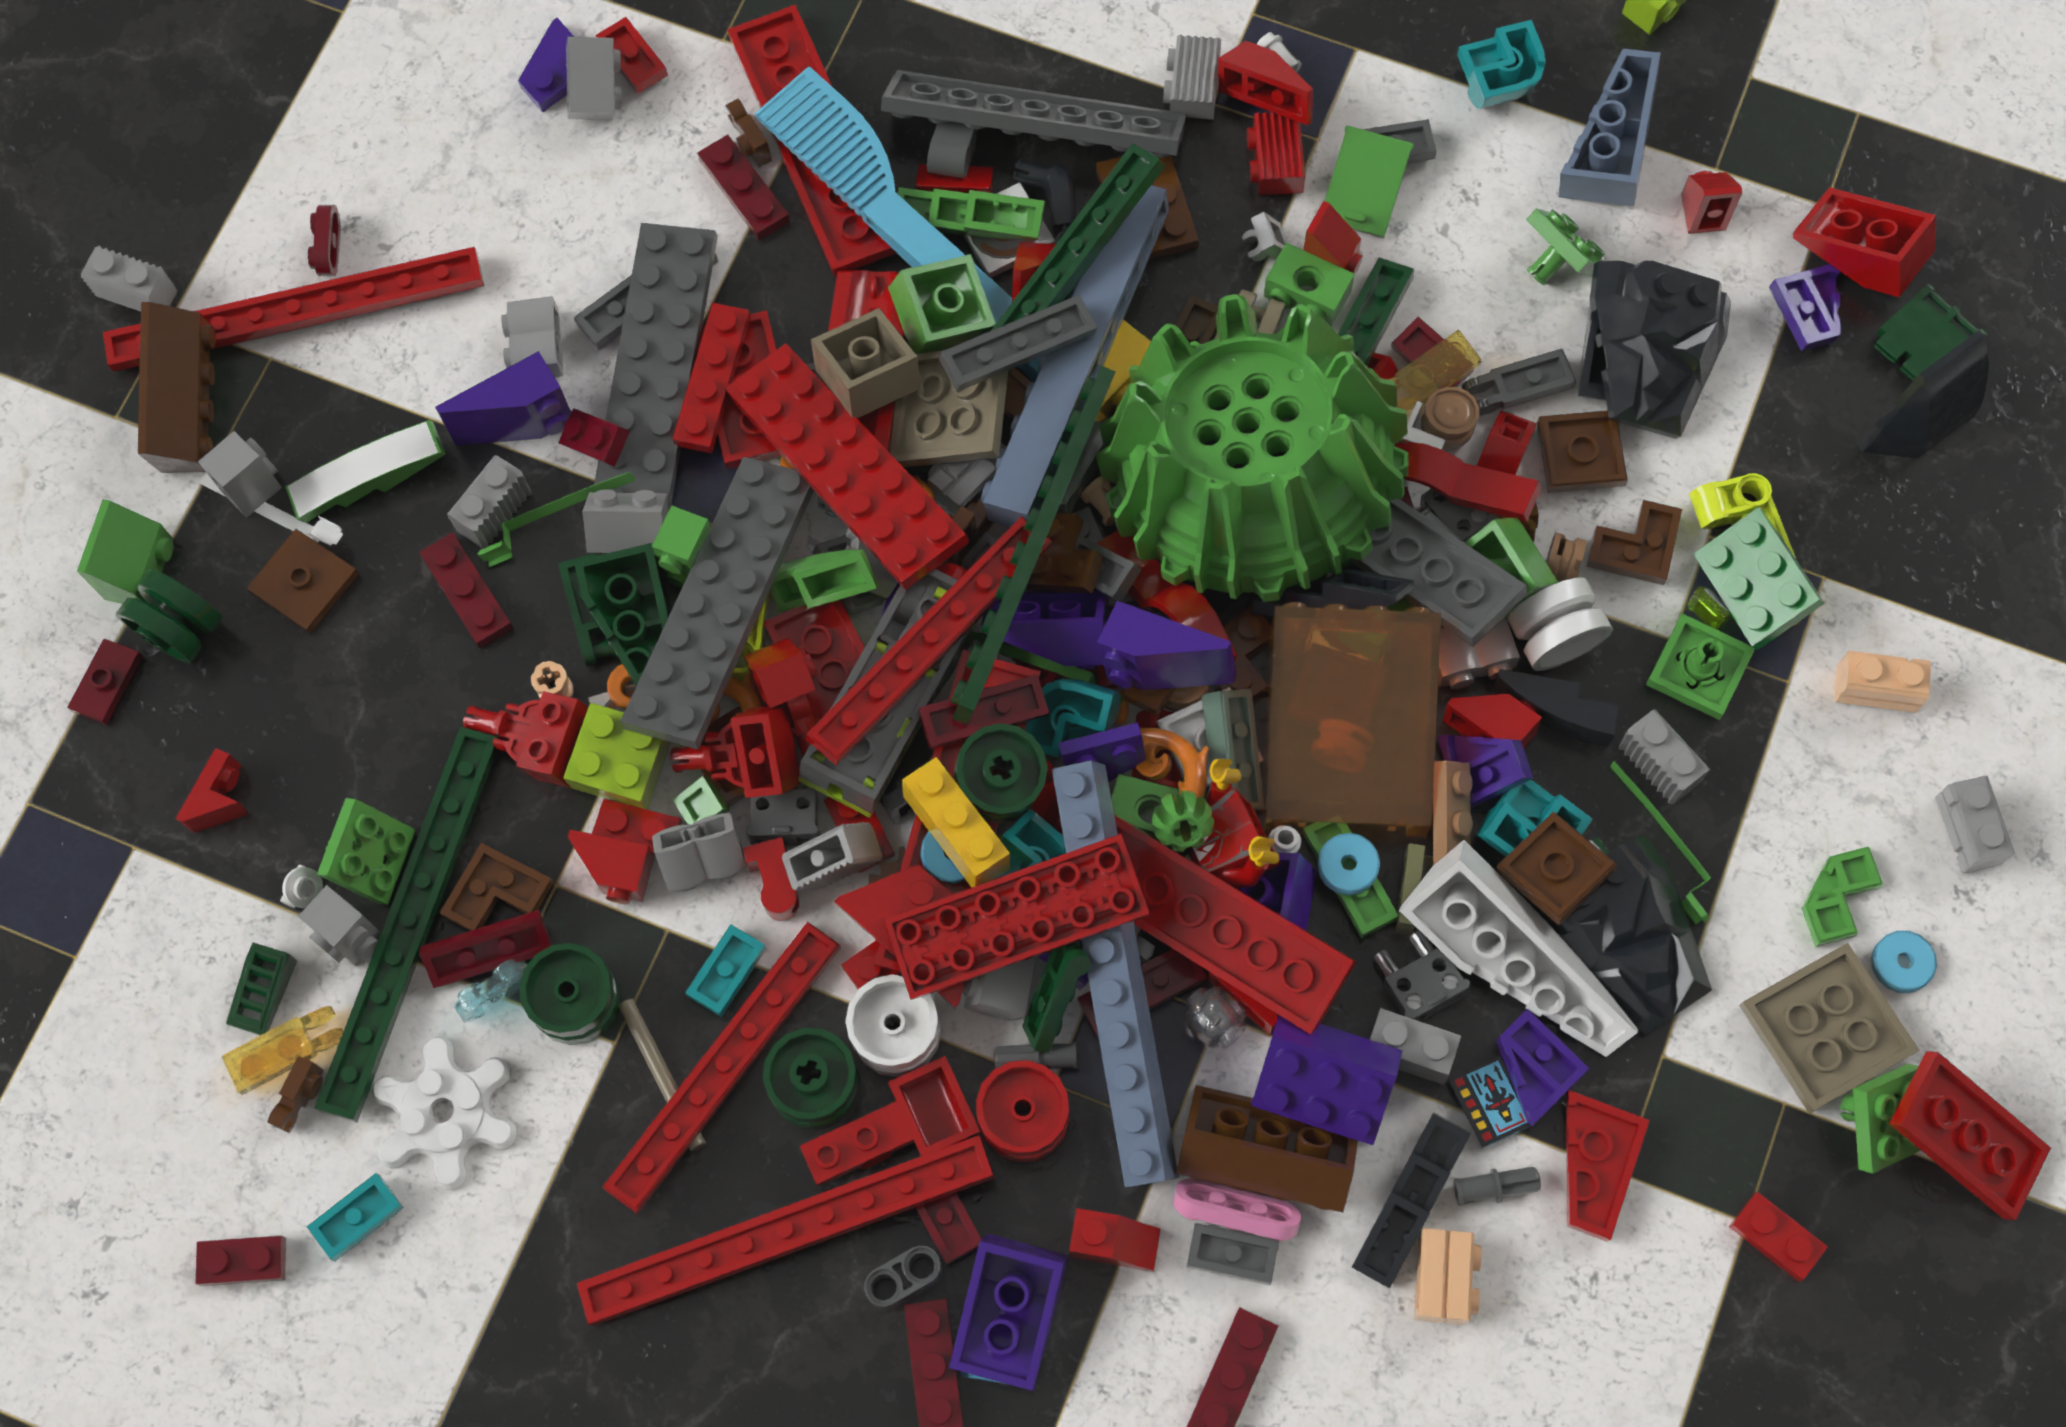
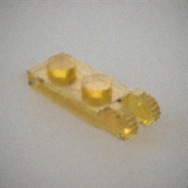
(1436, 369)
(278, 1050)

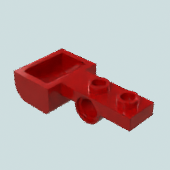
(926, 1112)

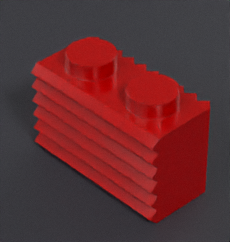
(1277, 154)

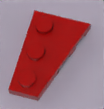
(1599, 1162)

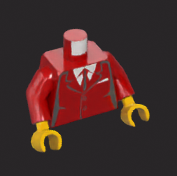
(1238, 844)

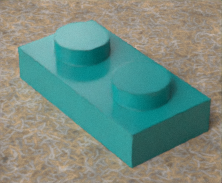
(726, 970)
(355, 1217)

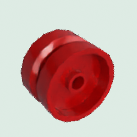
(1027, 1086)

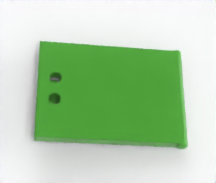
(1368, 179)

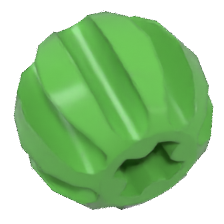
(1182, 821)

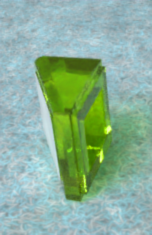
(1709, 607)

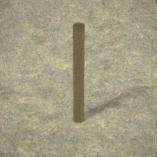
(653, 1057)

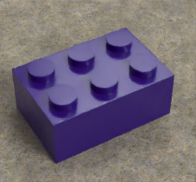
(1328, 1079)

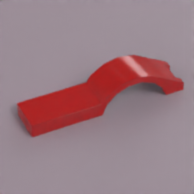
(1470, 484)
(1179, 602)

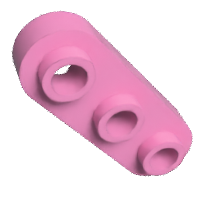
(1237, 1209)

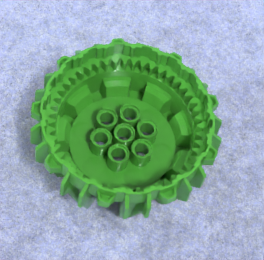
(1277, 516)

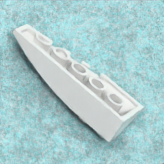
(1506, 942)

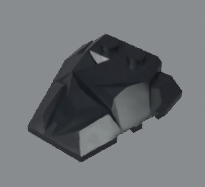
(1657, 340)
(1638, 938)

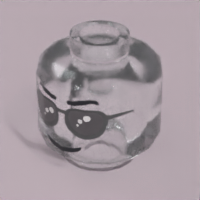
(1215, 1017)

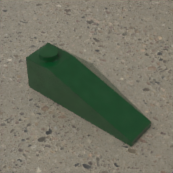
(627, 601)

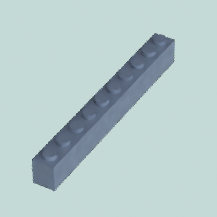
(1050, 400)
(1119, 997)

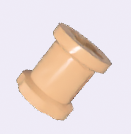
(1095, 494)
(541, 680)

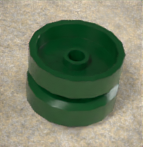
(169, 616)
(1006, 749)
(566, 970)
(807, 1054)

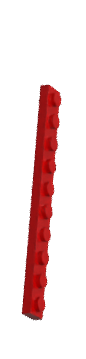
(320, 302)
(785, 1231)

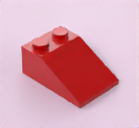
(1869, 239)

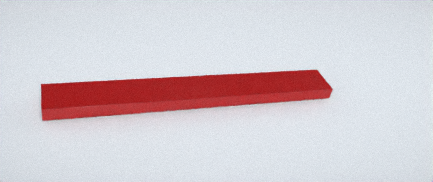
(917, 650)
(721, 1068)

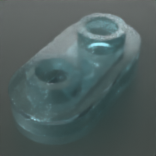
(481, 998)

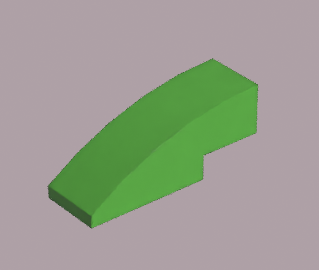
(822, 579)

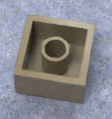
(866, 363)

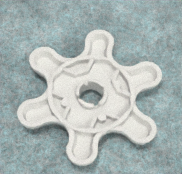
(469, 1125)

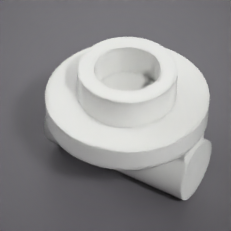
(301, 887)

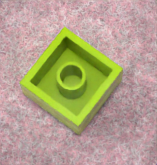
(615, 760)

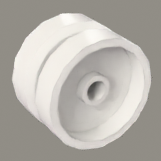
(1559, 624)
(897, 1050)

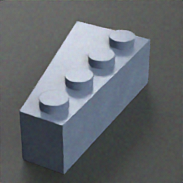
(1612, 146)

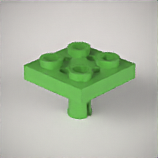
(1564, 246)
(1706, 653)
(358, 846)
(1872, 1111)

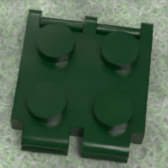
(1922, 332)

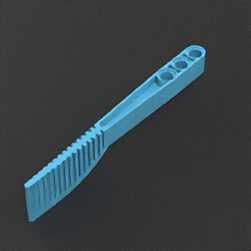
(851, 160)

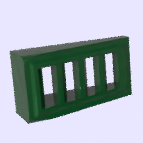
(251, 971)

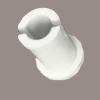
(1274, 43)
(1286, 839)

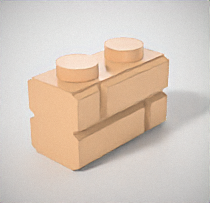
(1882, 681)
(1446, 1276)

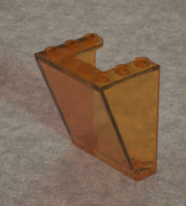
(1351, 716)

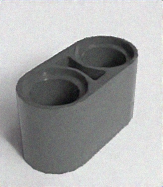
(951, 150)
(906, 1284)

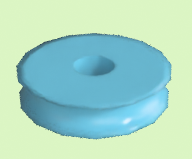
(1348, 881)
(1916, 949)

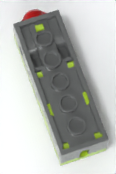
(870, 766)

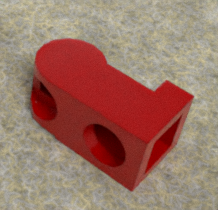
(777, 894)

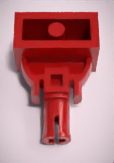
(785, 677)
(536, 734)
(750, 752)

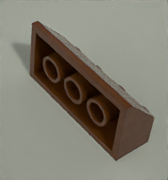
(174, 388)
(1265, 1151)

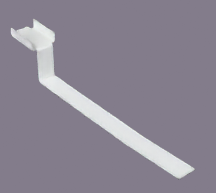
(322, 531)

